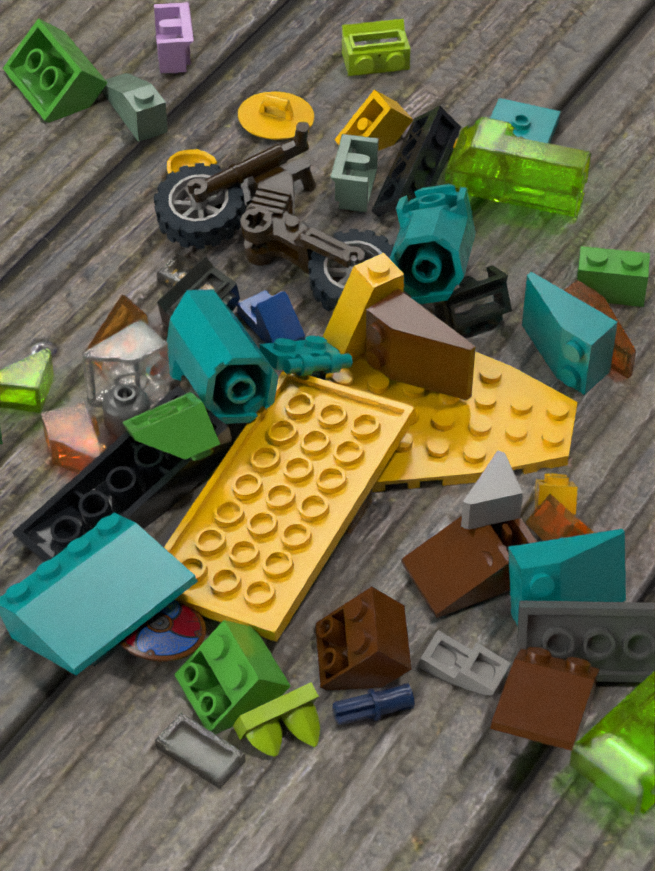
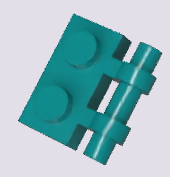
(305, 356)

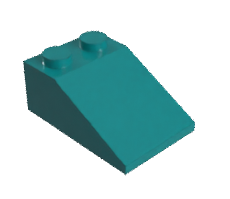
(568, 334)
(569, 569)

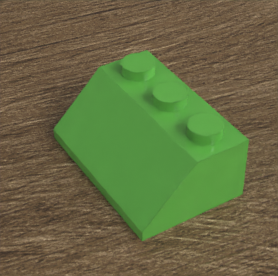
(54, 73)

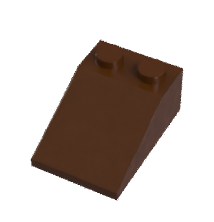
(418, 347)
(546, 698)

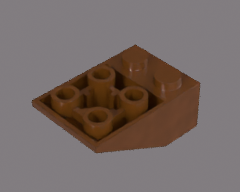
(465, 564)

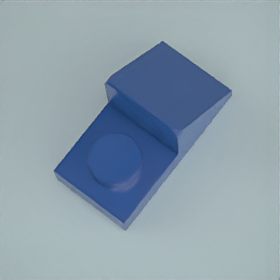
(271, 316)

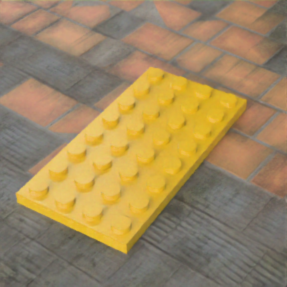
(284, 500)

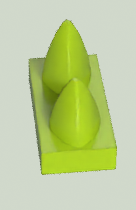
(294, 708)

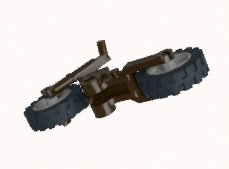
(270, 214)

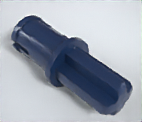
(373, 704)

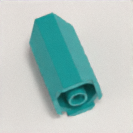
(433, 241)
(219, 358)

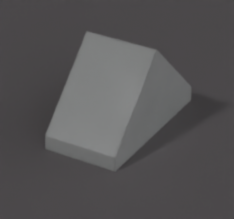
(494, 496)

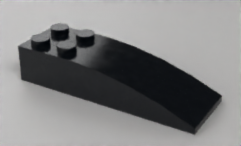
(124, 481)

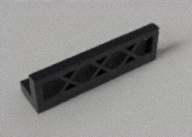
(419, 158)

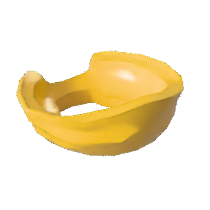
(189, 158)

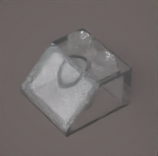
(128, 357)

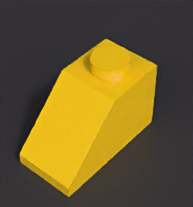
(380, 119)

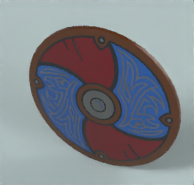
(167, 635)

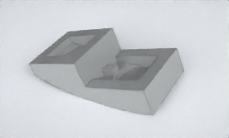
(467, 668)

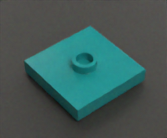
(528, 120)

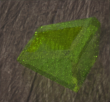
(27, 382)

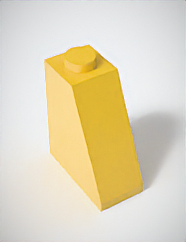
(365, 287)

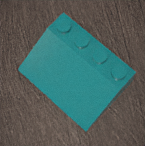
(93, 593)

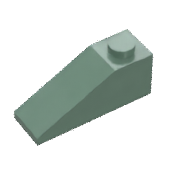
(137, 105)

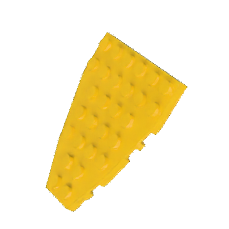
(460, 437)

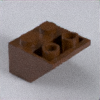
(363, 643)

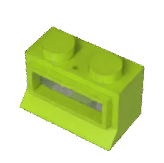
(375, 47)

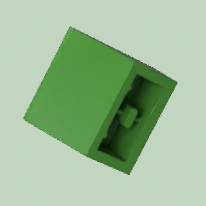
(230, 676)

